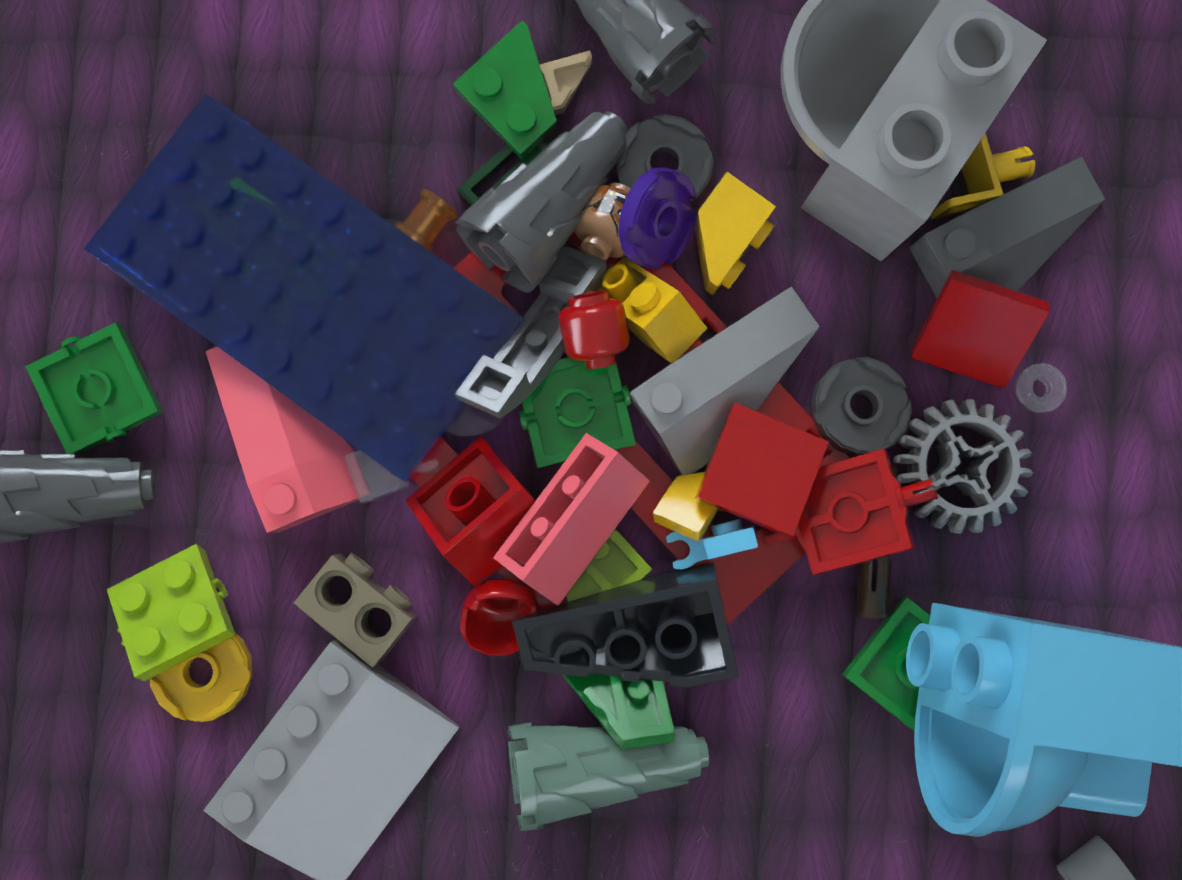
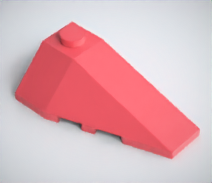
(286, 453)

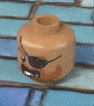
(600, 222)

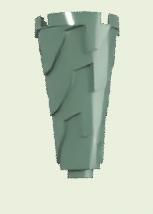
(580, 769)

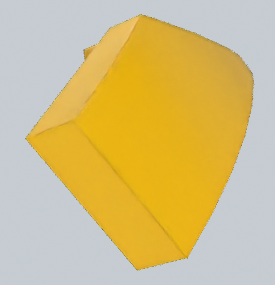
(680, 509)

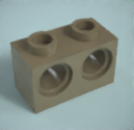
(350, 620)

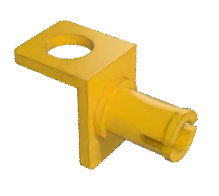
(983, 177)

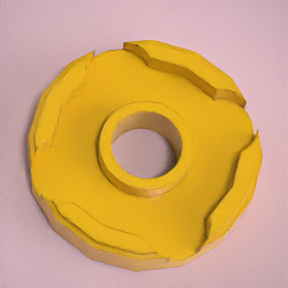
(203, 703)

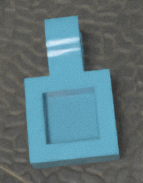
(726, 540)

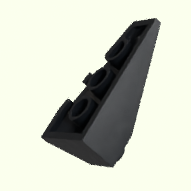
(647, 629)

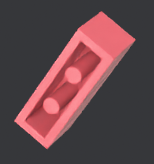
(572, 518)

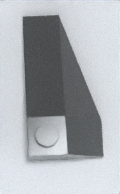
(1012, 233)

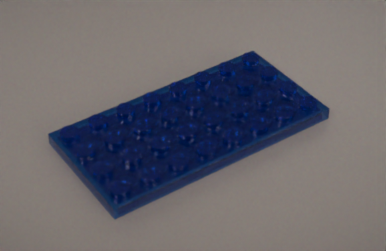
(303, 286)

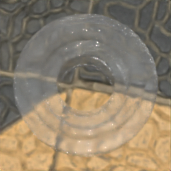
(1055, 388)

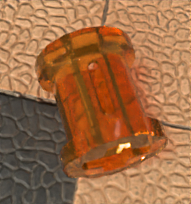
(427, 219)

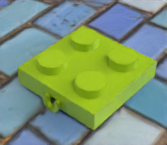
(170, 612)

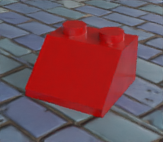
(471, 509)

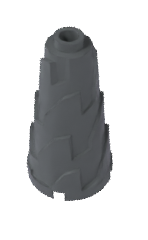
(650, 41)
(540, 203)
(61, 491)

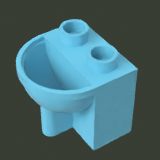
(1037, 718)

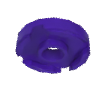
(640, 235)

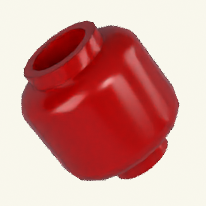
(594, 328)

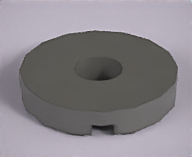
(671, 136)
(835, 418)

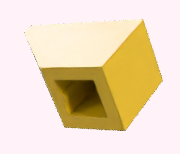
(726, 227)
(653, 309)

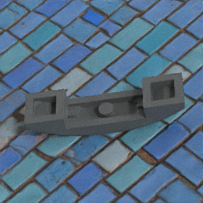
(537, 344)

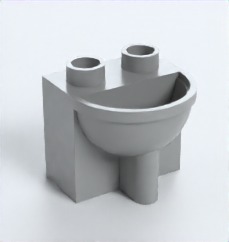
(896, 103)

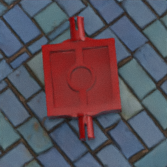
(856, 513)

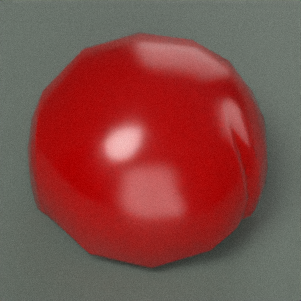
(489, 615)

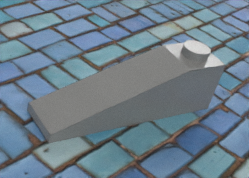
(739, 365)

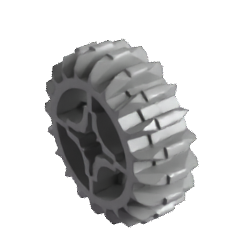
(974, 480)

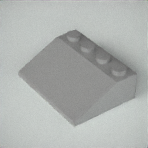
(332, 766)

